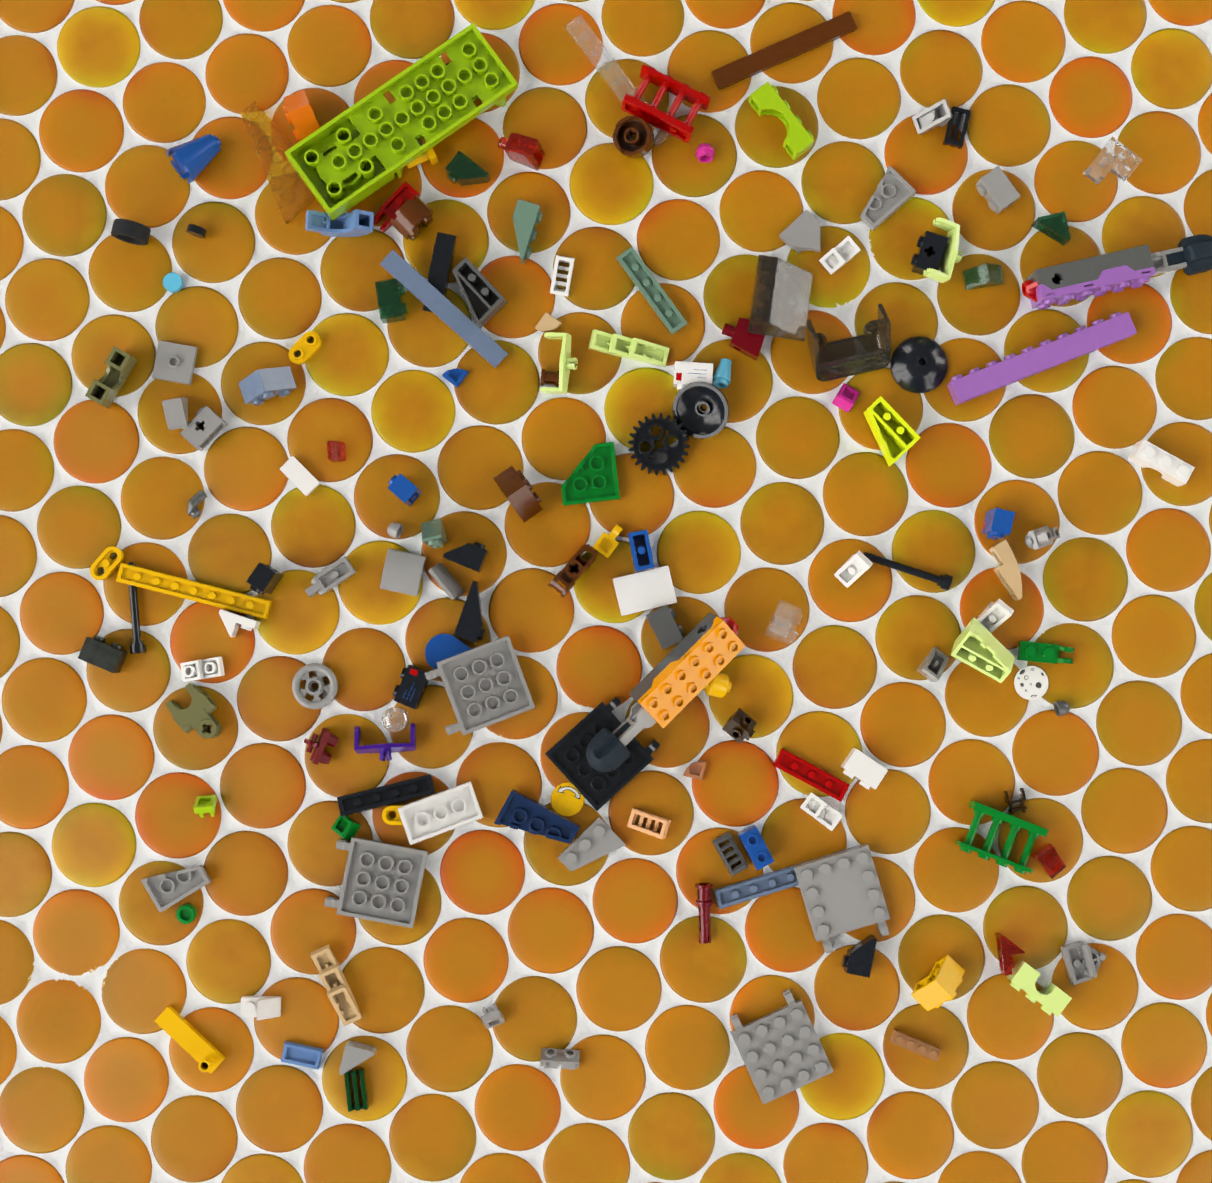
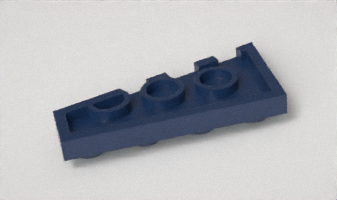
(528, 815)

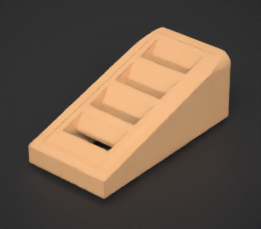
(666, 823)

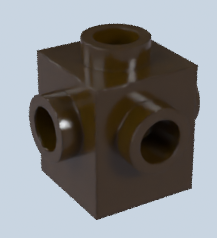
(740, 726)

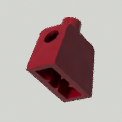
(742, 341)

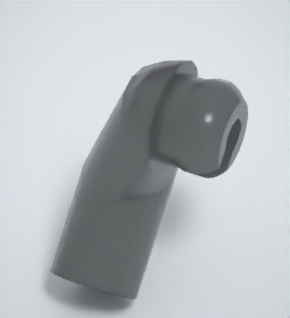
(193, 504)

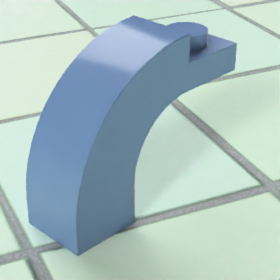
(347, 225)

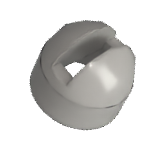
(395, 530)

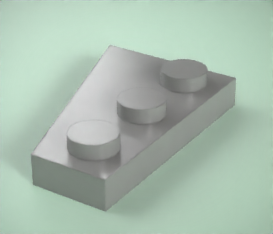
(174, 886)

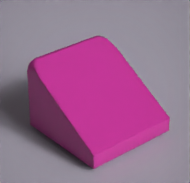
(845, 398)

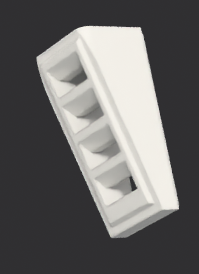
(553, 290)

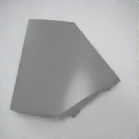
(803, 233)
(1081, 961)

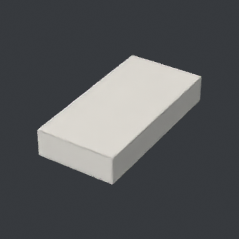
(300, 476)

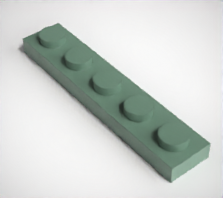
(651, 290)

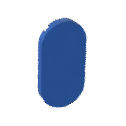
(443, 647)

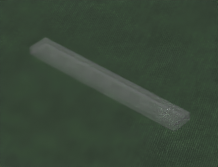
(606, 65)

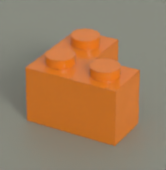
(300, 113)

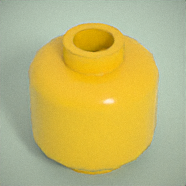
(718, 686)

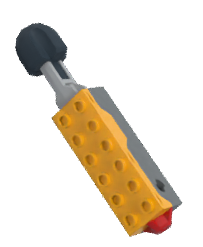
(669, 687)

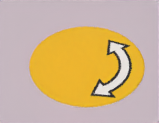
(566, 799)

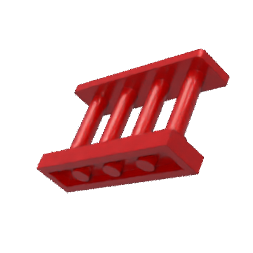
(657, 118)

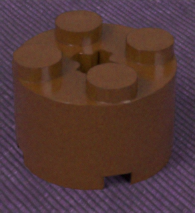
(623, 134)
(412, 218)

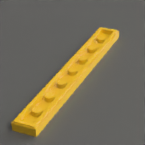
(193, 591)

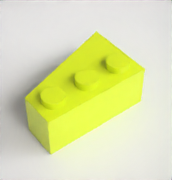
(890, 430)

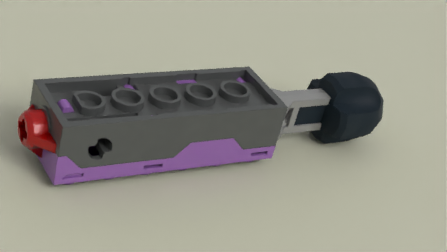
(1114, 271)

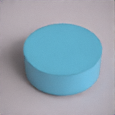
(173, 282)

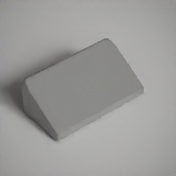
(446, 581)

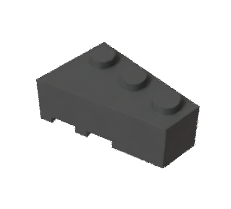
(479, 293)

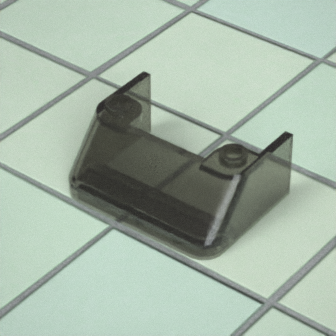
(852, 354)

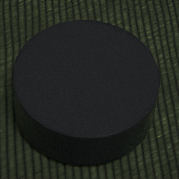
(196, 231)

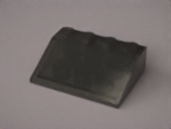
(779, 299)

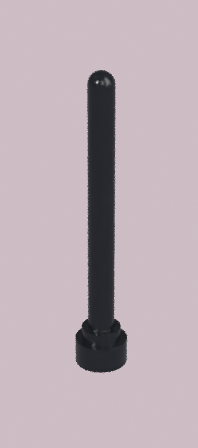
(943, 581)
(136, 645)

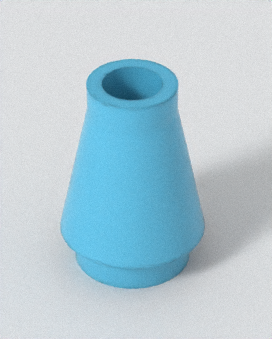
(722, 376)

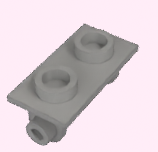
(551, 1057)

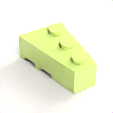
(983, 651)

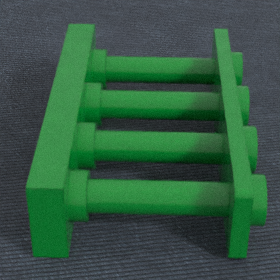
(997, 819)

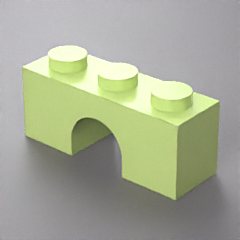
(1051, 998)

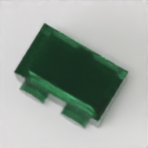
(391, 301)

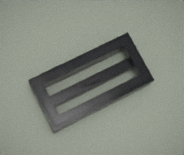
(953, 142)

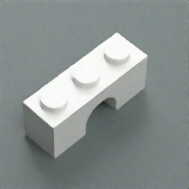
(1171, 467)

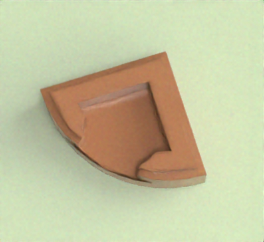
(695, 770)

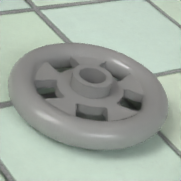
(303, 674)

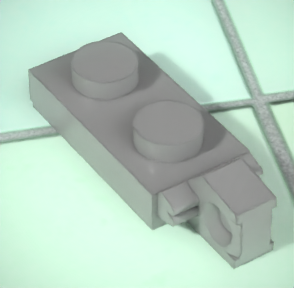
(331, 577)

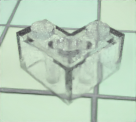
(1113, 158)
(783, 623)

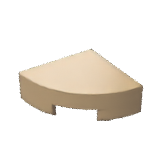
(547, 323)

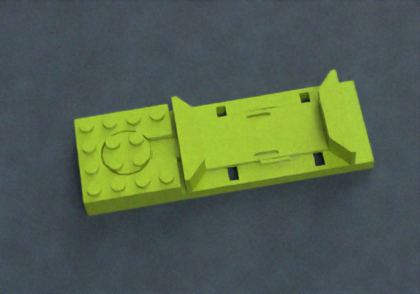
(377, 139)

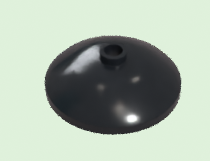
(908, 371)
(695, 419)

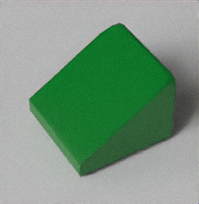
(345, 827)

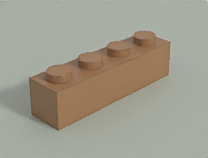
(914, 1044)

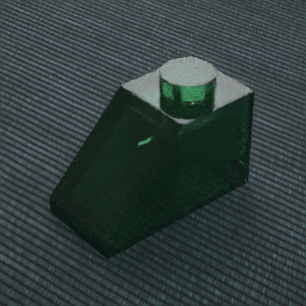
(465, 171)

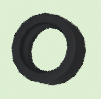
(130, 232)

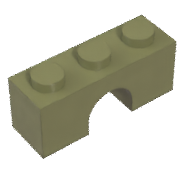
(118, 369)

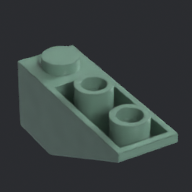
(525, 220)
(434, 533)

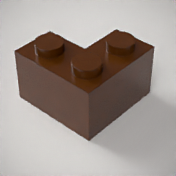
(518, 493)

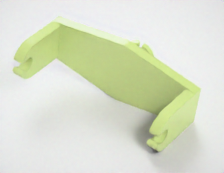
(950, 254)
(565, 364)

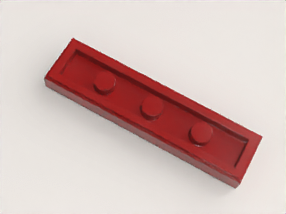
(811, 774)

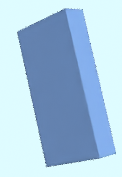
(302, 1055)

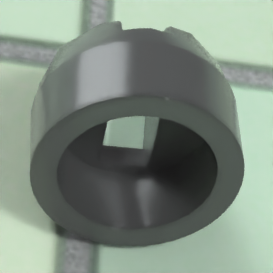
(1061, 707)

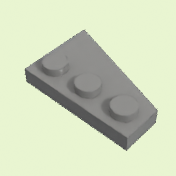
(888, 198)
(590, 845)

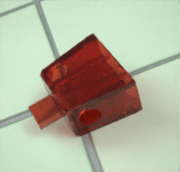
(523, 150)

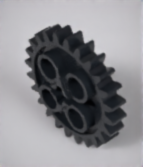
(673, 454)

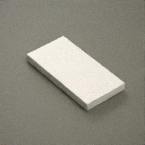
(440, 812)

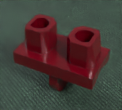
(324, 739)

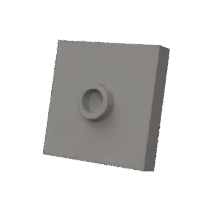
(174, 362)

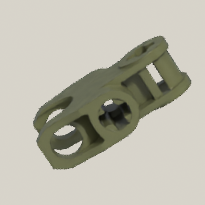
(197, 715)

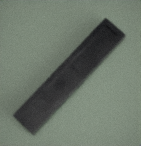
(386, 795)

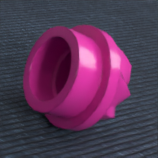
(705, 153)

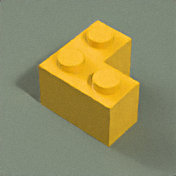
(940, 984)

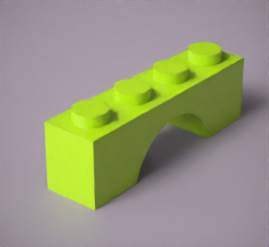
(768, 102)

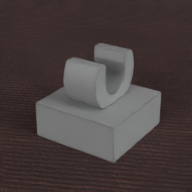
(492, 1019)

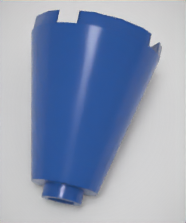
(194, 156)

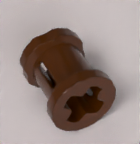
(549, 378)

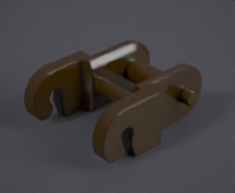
(1021, 800)

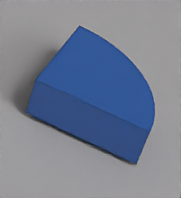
(455, 376)

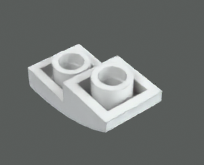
(202, 669)

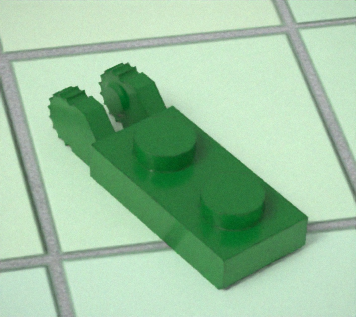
(1042, 652)

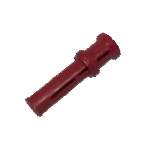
(704, 902)

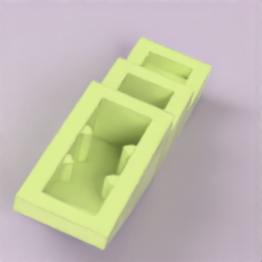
(629, 348)

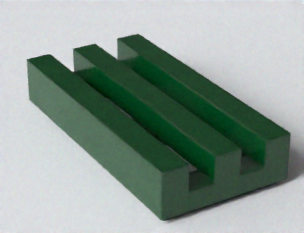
(357, 1106)

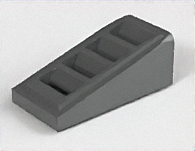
(738, 868)

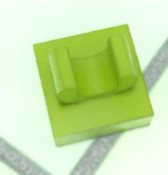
(205, 804)

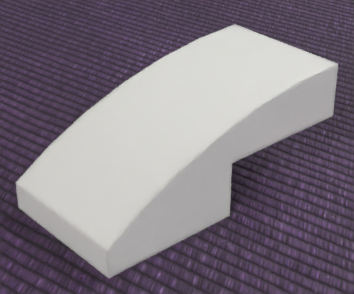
(840, 255)
(821, 811)

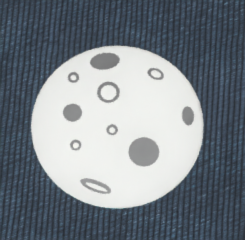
(1031, 682)

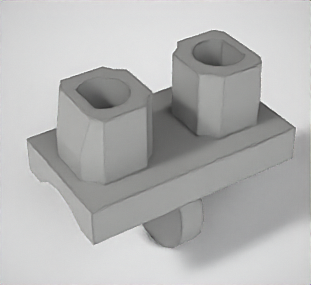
(1041, 537)

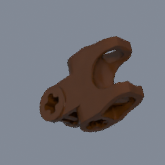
(569, 578)

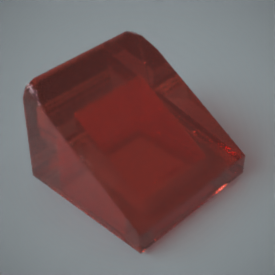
(336, 451)

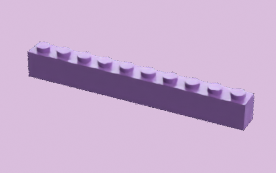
(1041, 358)

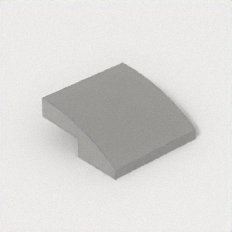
(402, 572)

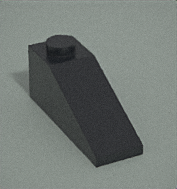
(471, 618)

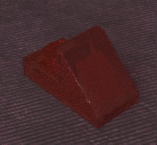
(1049, 860)
(1005, 949)

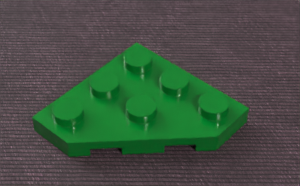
(593, 478)

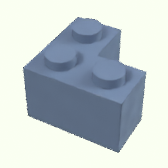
(266, 384)

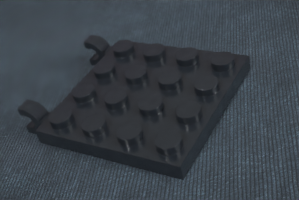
(571, 758)

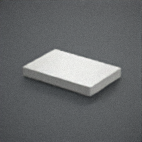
(644, 590)

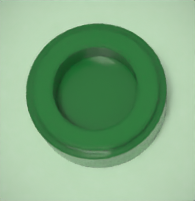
(186, 913)

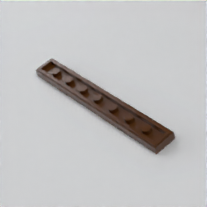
(784, 50)

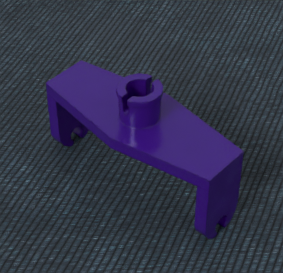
(385, 749)

